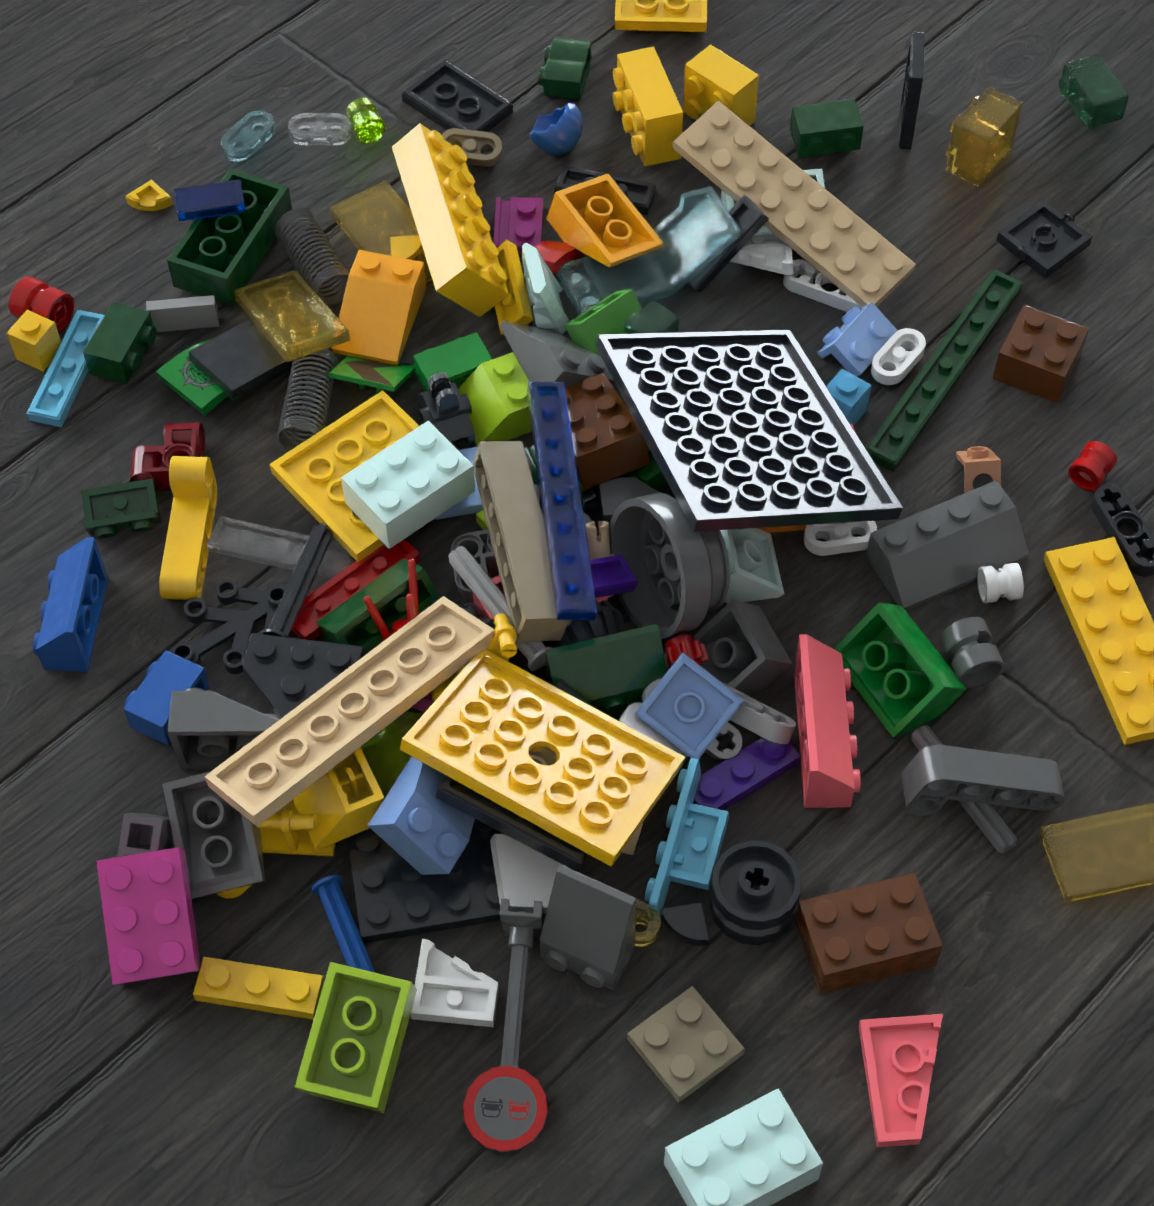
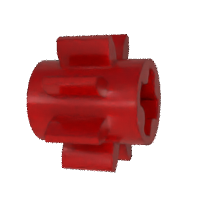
(684, 644)

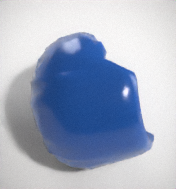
(558, 131)

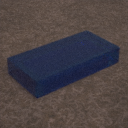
(209, 200)

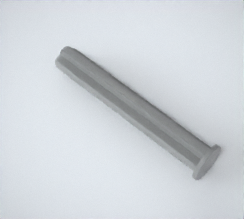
(493, 600)

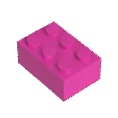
(148, 915)

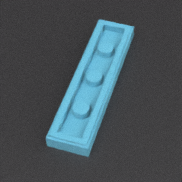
(65, 372)

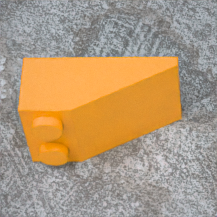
(601, 222)
(380, 306)

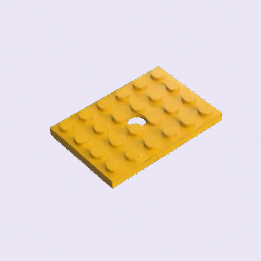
(603, 769)

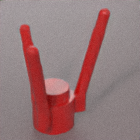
(412, 605)

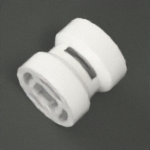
(1000, 583)

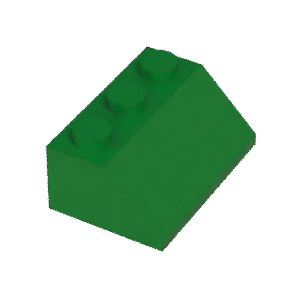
(898, 670)

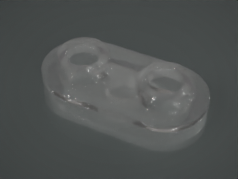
(320, 129)

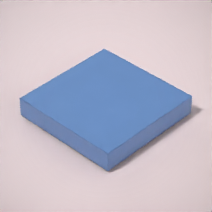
(689, 707)

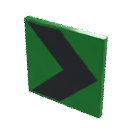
(372, 373)

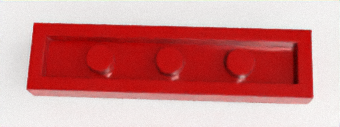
(347, 584)

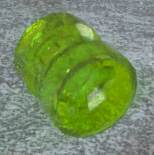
(365, 120)

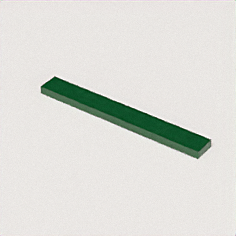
(943, 370)

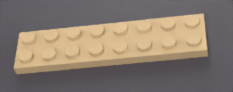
(796, 205)
(349, 710)

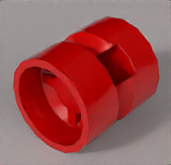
(43, 300)

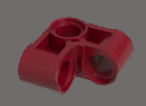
(154, 461)

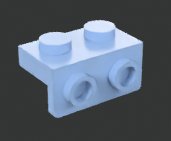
(859, 338)

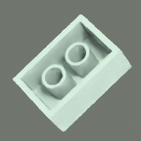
(408, 484)
(745, 1157)

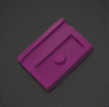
(518, 221)

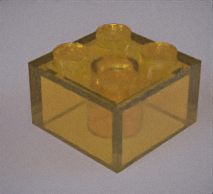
(983, 135)

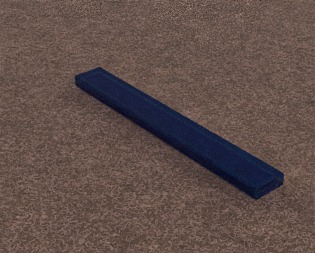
(561, 502)

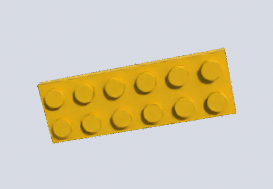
(1111, 629)

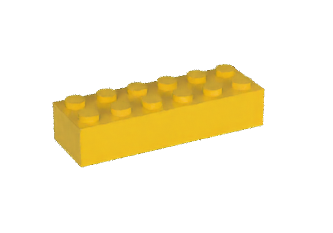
(450, 220)

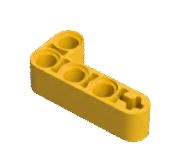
(189, 527)

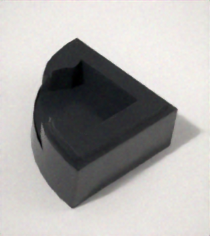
(687, 923)

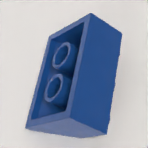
(72, 609)

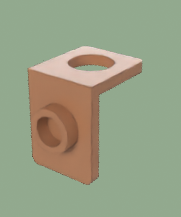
(978, 461)

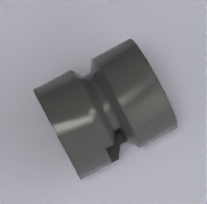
(972, 652)

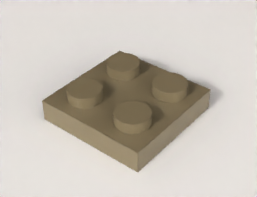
(685, 1044)

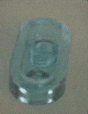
(248, 135)

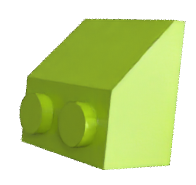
(498, 400)

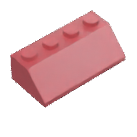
(824, 726)

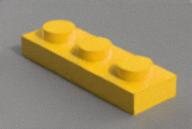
(516, 306)
(258, 988)

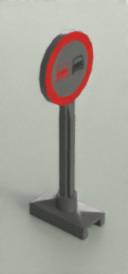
(507, 1104)

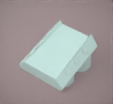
(543, 292)

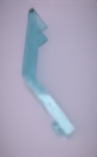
(691, 241)

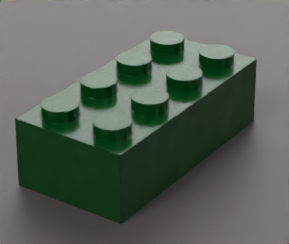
(227, 249)

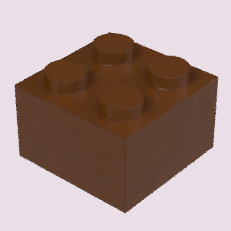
(1040, 353)

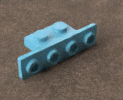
(691, 844)

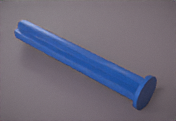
(342, 922)

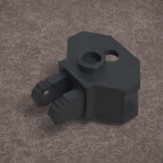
(446, 409)

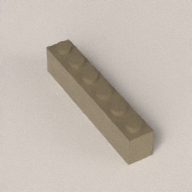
(518, 538)

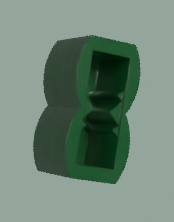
(565, 67)

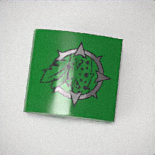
(191, 382)

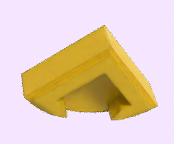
(149, 197)
(406, 246)

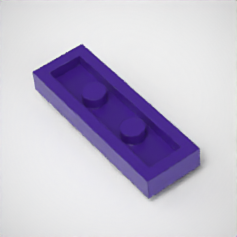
(744, 773)

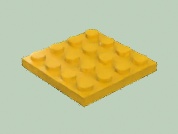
(316, 466)

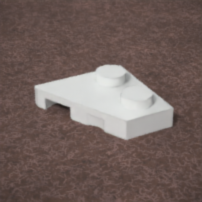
(766, 253)
(452, 990)

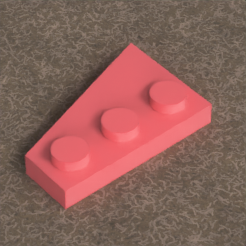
(898, 1074)

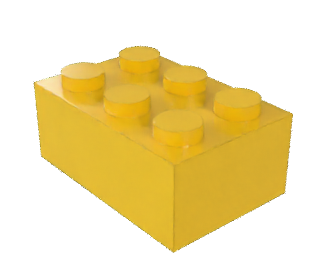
(647, 106)

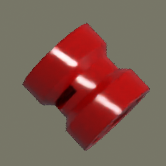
(1090, 469)

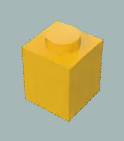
(34, 340)

